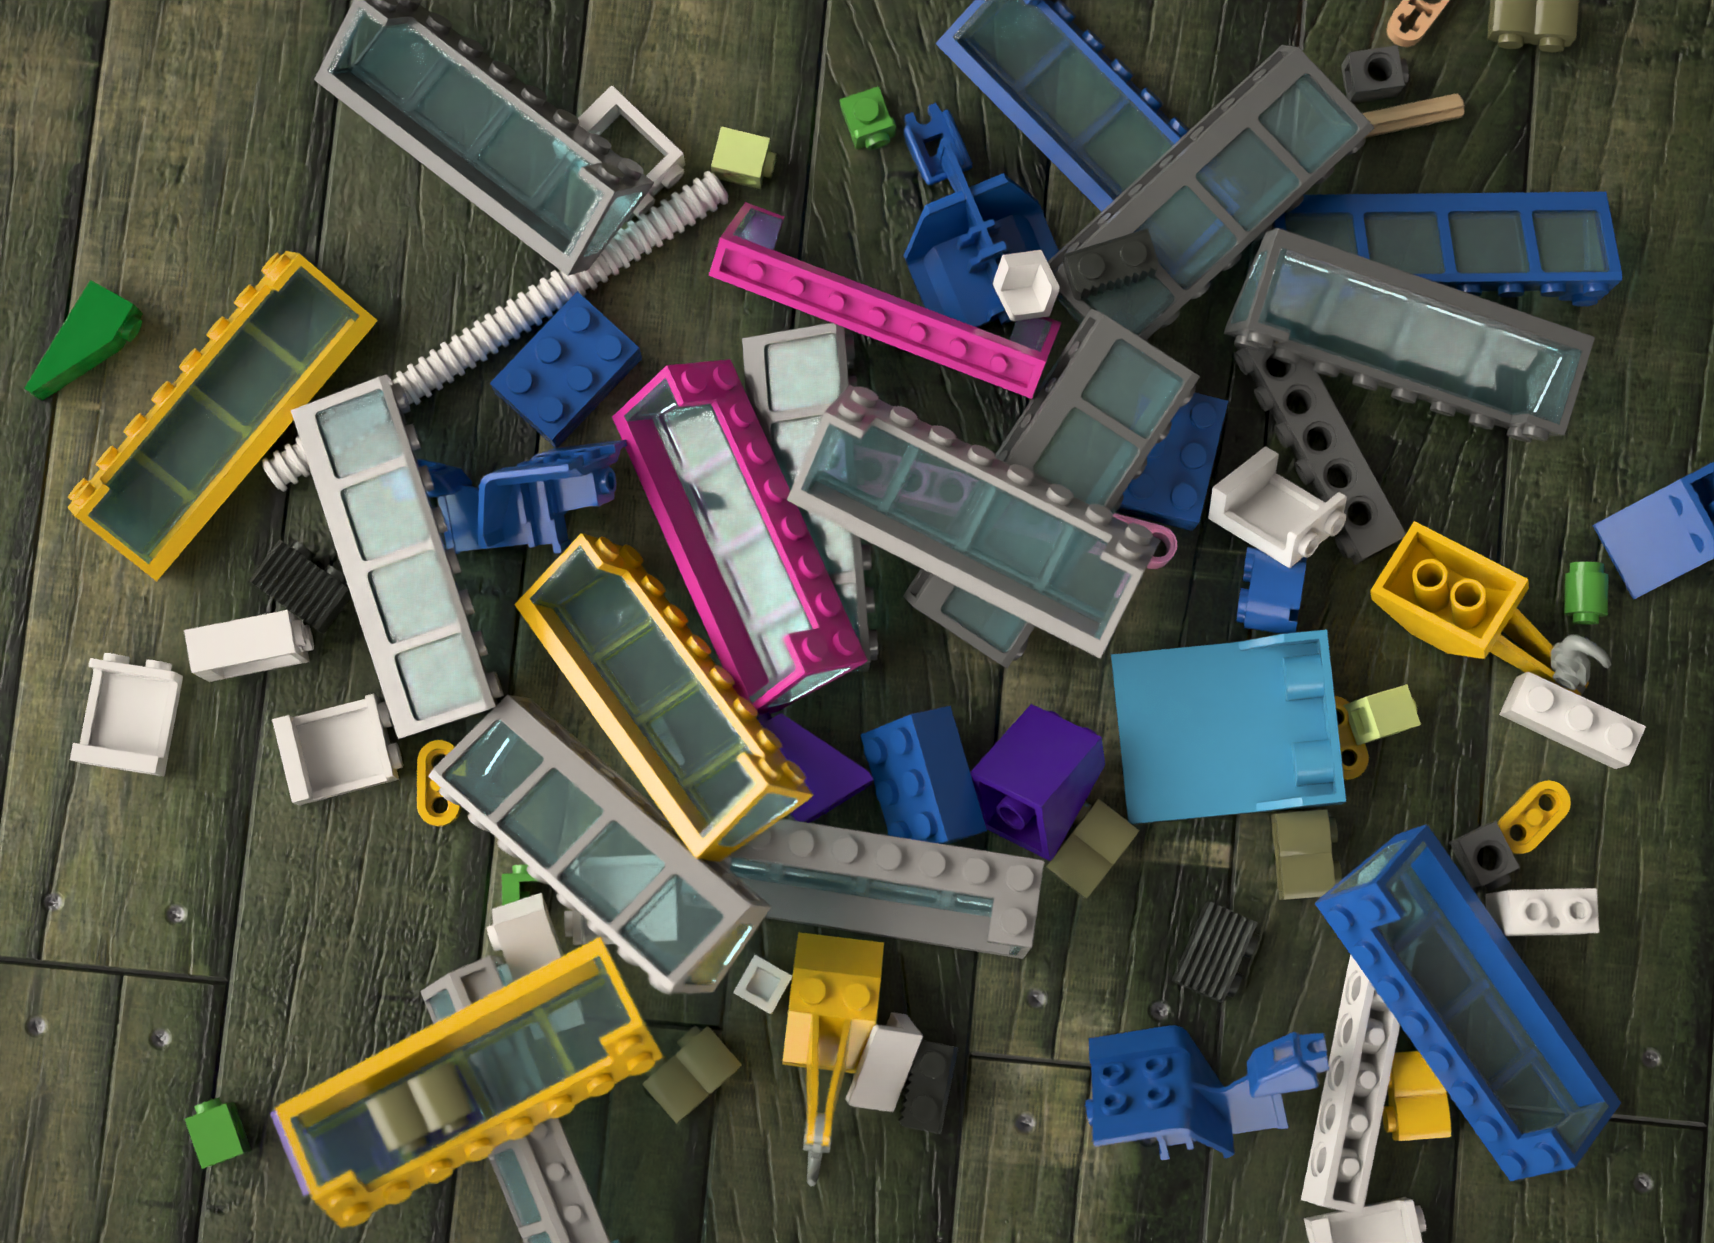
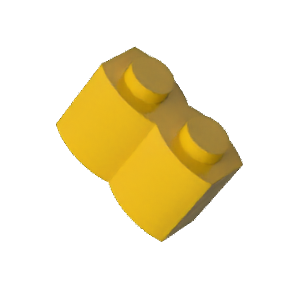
(1416, 1100)

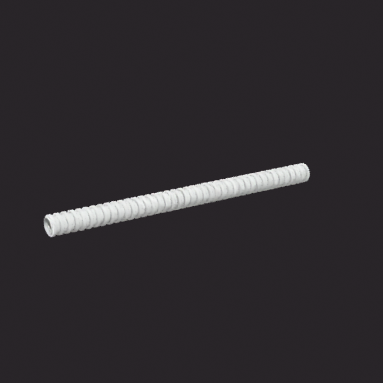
(531, 307)

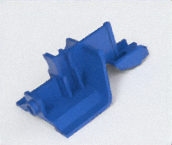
(967, 232)
(525, 500)
(1165, 1089)

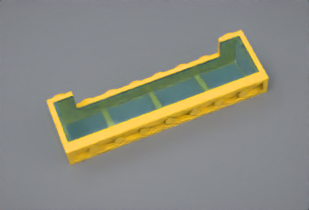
(220, 413)
(662, 697)
(520, 1057)

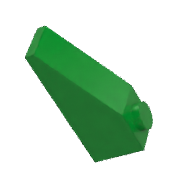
(91, 334)

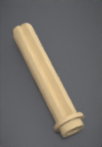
(1415, 114)

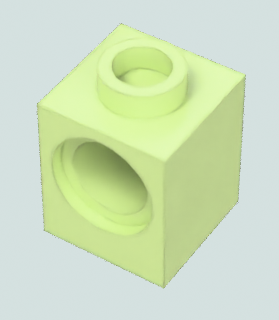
(742, 158)
(1382, 714)

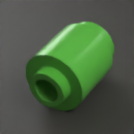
(1586, 592)

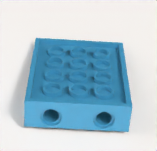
(1228, 728)

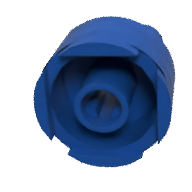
(1273, 593)

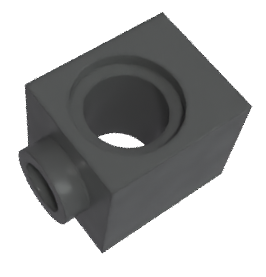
(1361, 86)
(1467, 848)

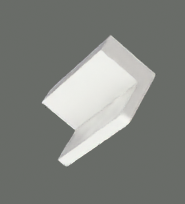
(885, 1064)

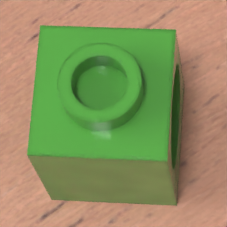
(217, 1132)

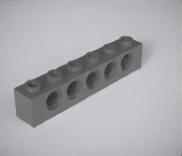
(1341, 451)

